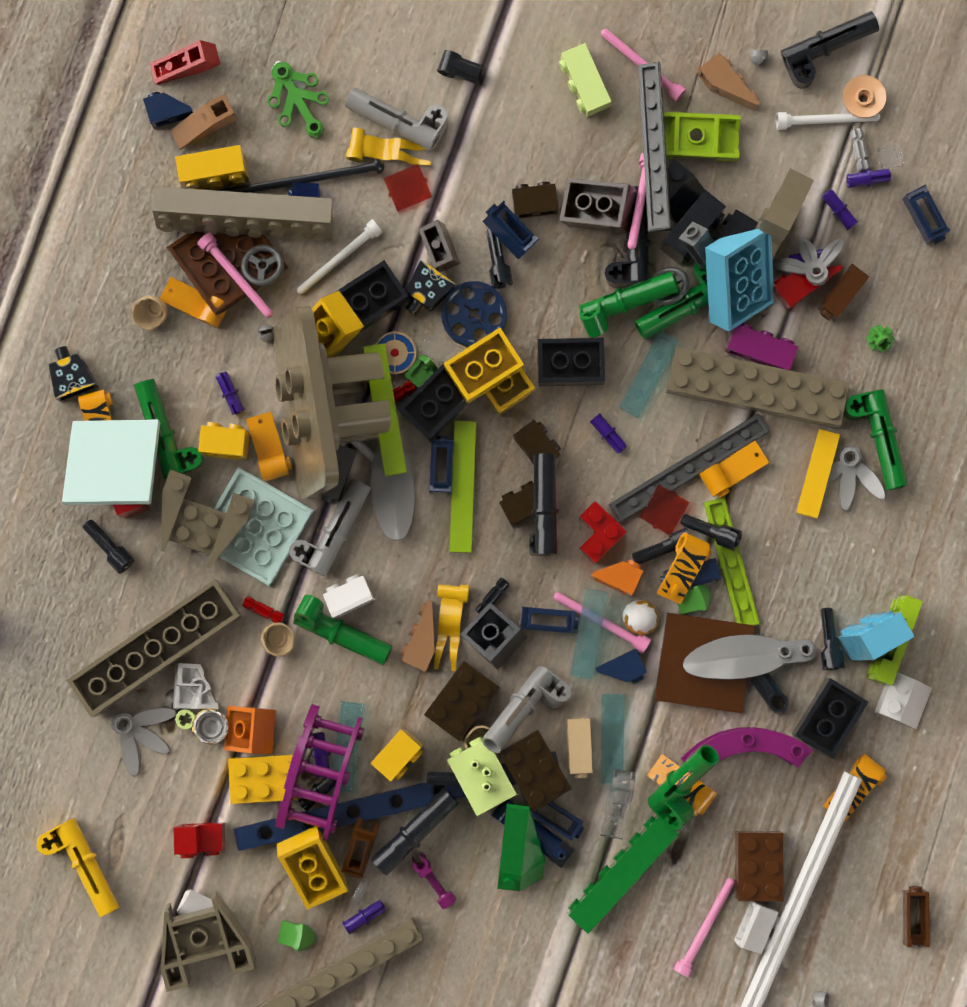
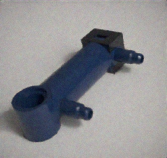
(551, 845)

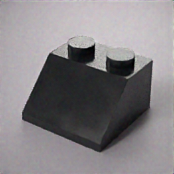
(683, 190)
(493, 635)

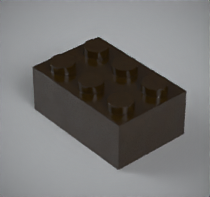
(598, 205)
(461, 701)
(535, 770)

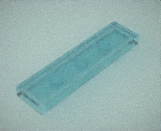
(649, 374)
(588, 633)
(348, 716)
(612, 735)

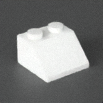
(348, 596)
(903, 700)
(756, 927)

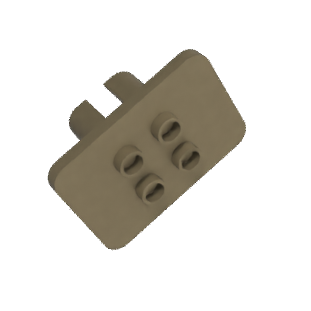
(308, 389)

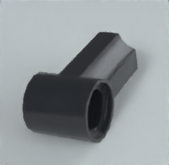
(453, 66)
(768, 690)

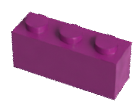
(761, 347)

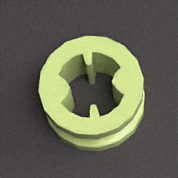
(183, 713)

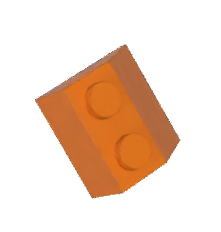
(620, 576)
(250, 730)

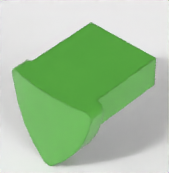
(421, 370)
(695, 599)
(296, 935)

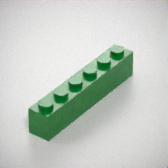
(622, 874)

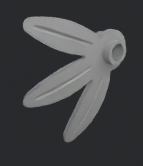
(812, 262)
(848, 481)
(144, 736)

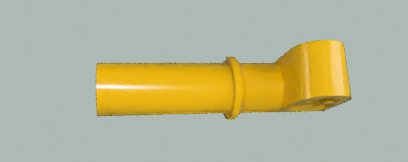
(83, 861)

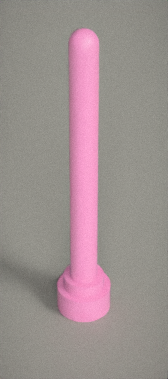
(675, 91)
(639, 206)
(209, 244)
(639, 642)
(685, 965)

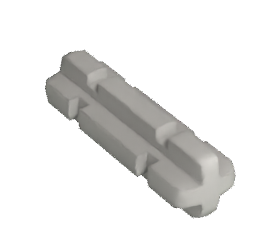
(860, 149)

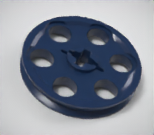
(475, 303)

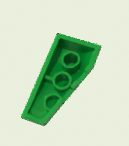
(521, 851)

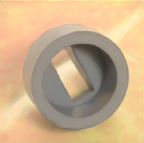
(758, 57)
(266, 337)
(821, 999)

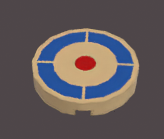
(400, 351)

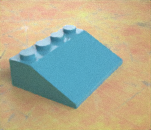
(739, 277)

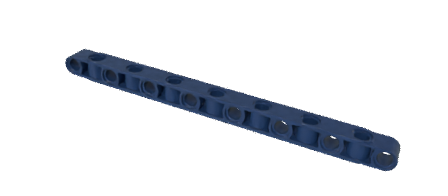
(369, 806)

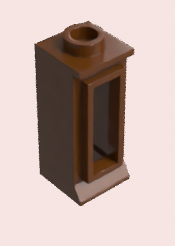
(842, 293)
(354, 867)
(924, 917)

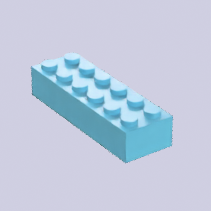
(874, 635)

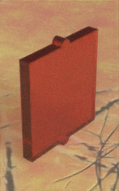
(407, 187)
(664, 509)

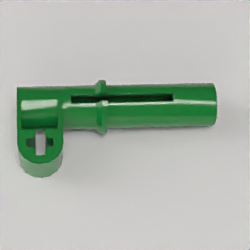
(596, 312)
(651, 323)
(878, 410)
(168, 459)
(311, 618)
(670, 797)

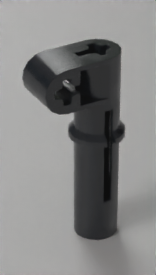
(823, 44)
(636, 267)
(544, 539)
(414, 832)

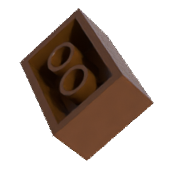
(759, 866)

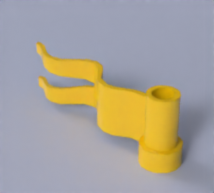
(384, 149)
(450, 620)

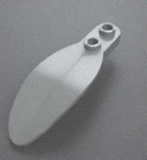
(392, 498)
(745, 656)

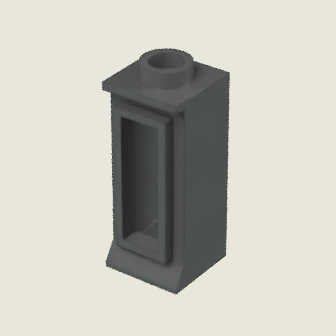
(695, 240)
(345, 459)

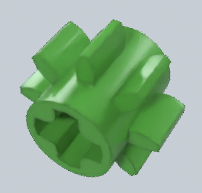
(880, 338)

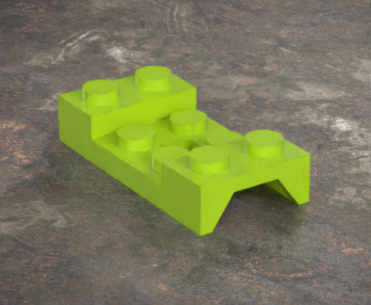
(718, 133)
(885, 669)

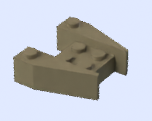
(785, 207)
(196, 523)
(201, 937)

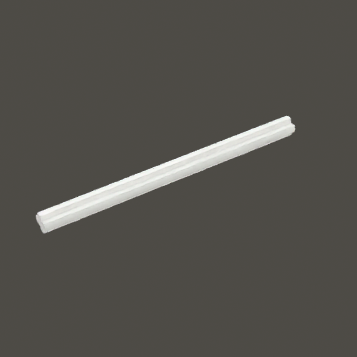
(802, 891)

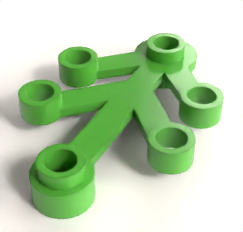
(296, 96)

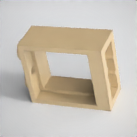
(579, 747)

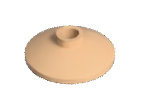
(869, 88)

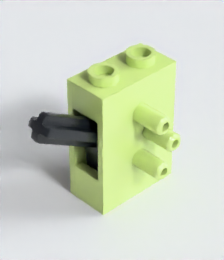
(479, 776)

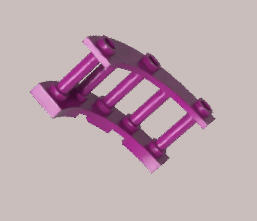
(754, 739)
(299, 765)

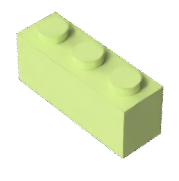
(584, 80)

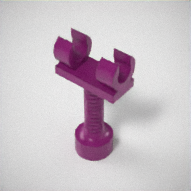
(425, 869)

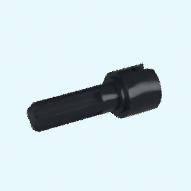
(499, 272)
(725, 535)
(658, 549)
(118, 556)
(832, 656)

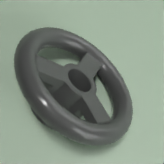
(682, 277)
(261, 281)

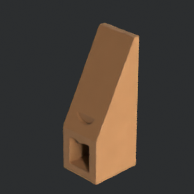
(724, 81)
(204, 121)
(422, 644)

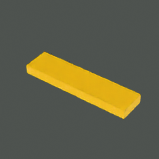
(818, 474)

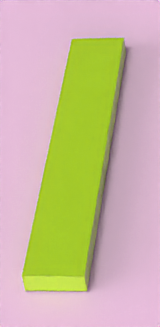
(390, 442)
(462, 486)
(732, 567)

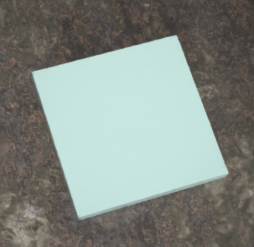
(111, 462)
(270, 528)

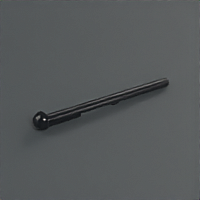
(319, 176)

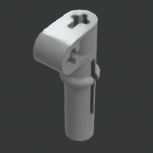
(398, 121)
(334, 533)
(536, 690)

